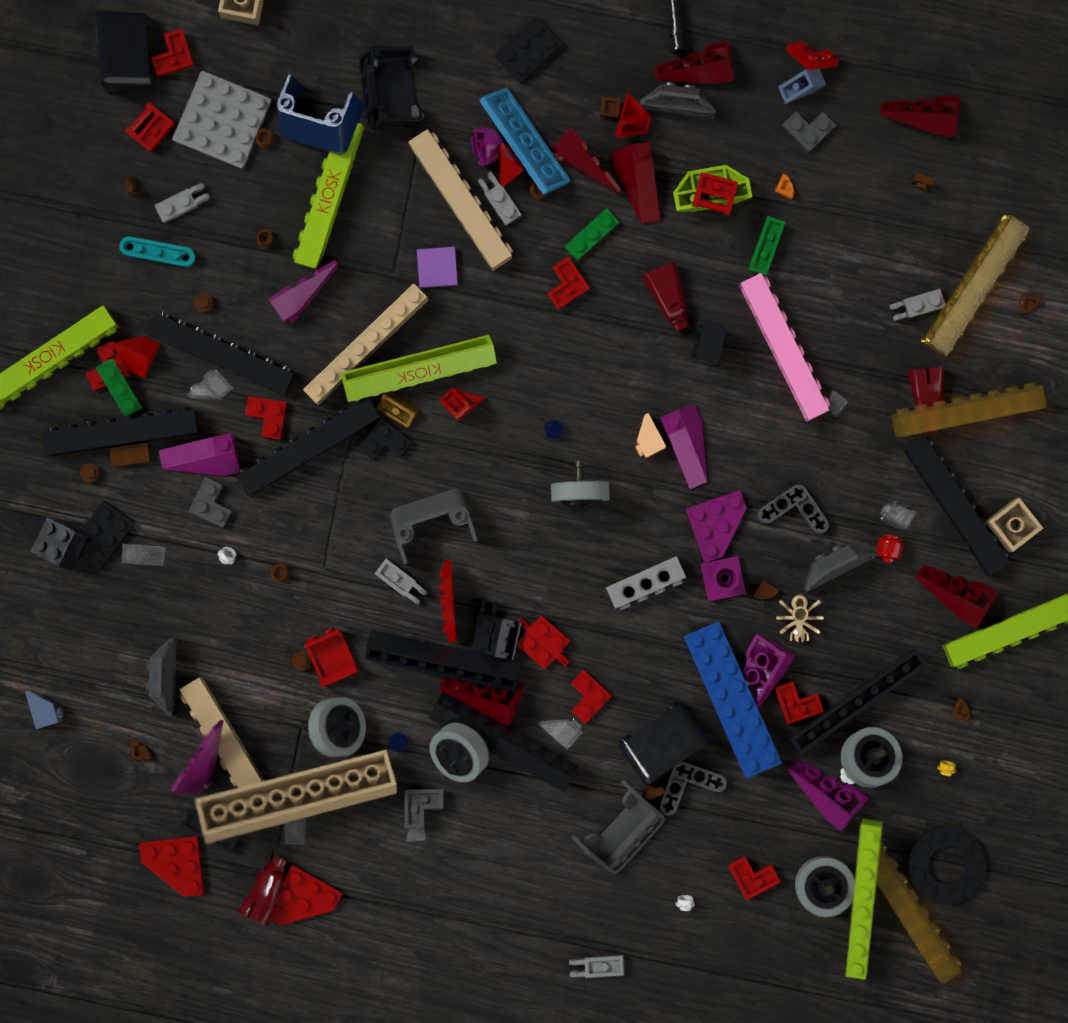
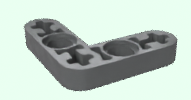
(799, 503)
(682, 780)

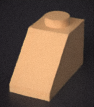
(649, 440)

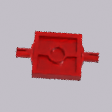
(543, 642)

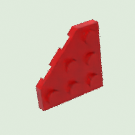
(447, 601)
(176, 863)
(303, 897)

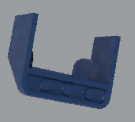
(327, 135)

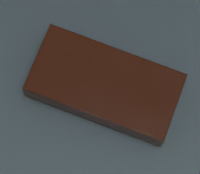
(130, 454)

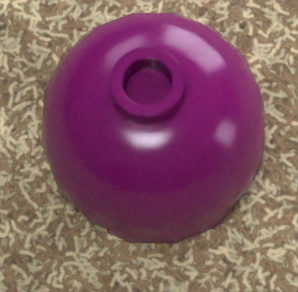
(487, 145)

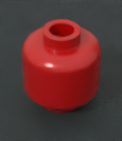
(889, 548)

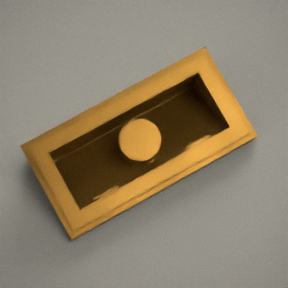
(397, 408)

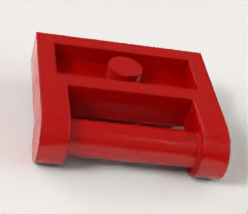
(154, 130)
(718, 188)

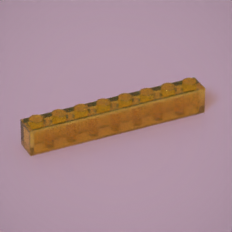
(975, 285)
(969, 410)
(915, 919)

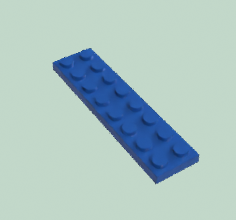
(732, 700)

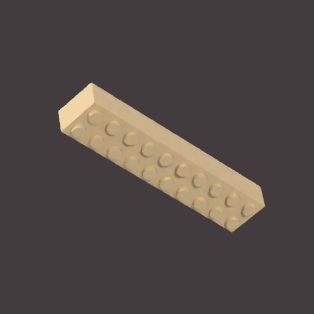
(296, 796)

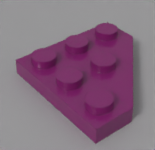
(716, 523)

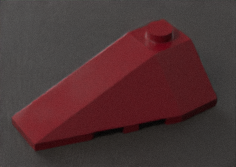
(708, 66)
(934, 116)
(574, 153)
(966, 600)
(491, 701)

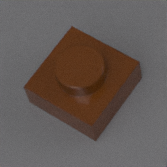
(610, 107)
(922, 182)
(653, 791)

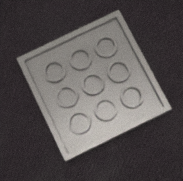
(222, 120)

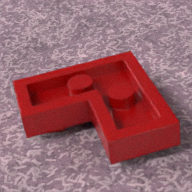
(177, 57)
(811, 59)
(572, 284)
(105, 352)
(272, 412)
(594, 696)
(795, 708)
(750, 882)

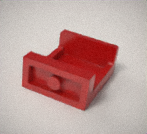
(331, 657)

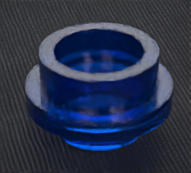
(553, 429)
(398, 742)

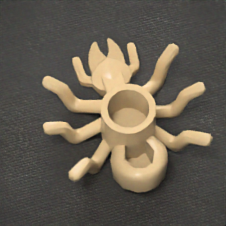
(799, 614)

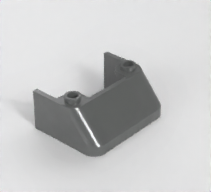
(425, 509)
(625, 834)

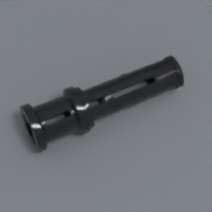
(678, 33)

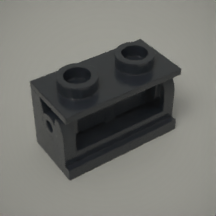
(502, 638)

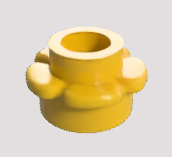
(946, 768)

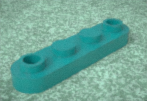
(157, 251)

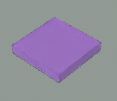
(437, 267)

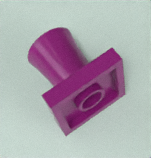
(712, 575)

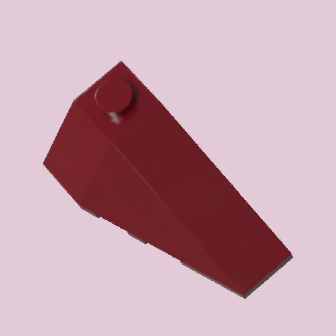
(636, 174)

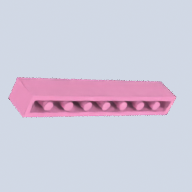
(783, 347)

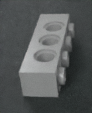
(671, 566)

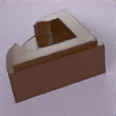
(131, 186)
(1028, 303)
(765, 591)
(961, 710)
(139, 751)

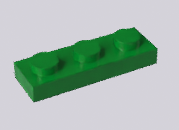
(592, 234)
(766, 246)
(118, 387)

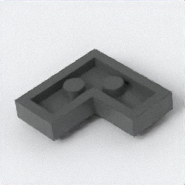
(808, 135)
(205, 505)
(419, 800)

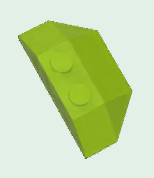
(686, 190)

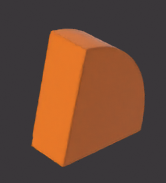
(785, 187)

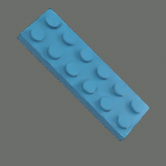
(525, 140)

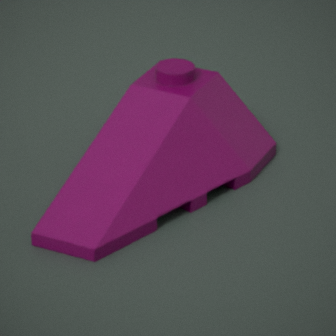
(292, 301)
(686, 439)
(207, 456)
(765, 666)
(201, 765)
(833, 799)

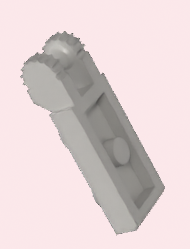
(500, 200)
(180, 203)
(919, 304)
(399, 580)
(599, 966)

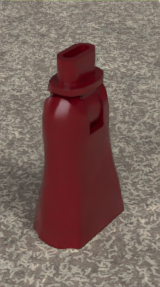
(667, 291)
(927, 386)
(263, 895)

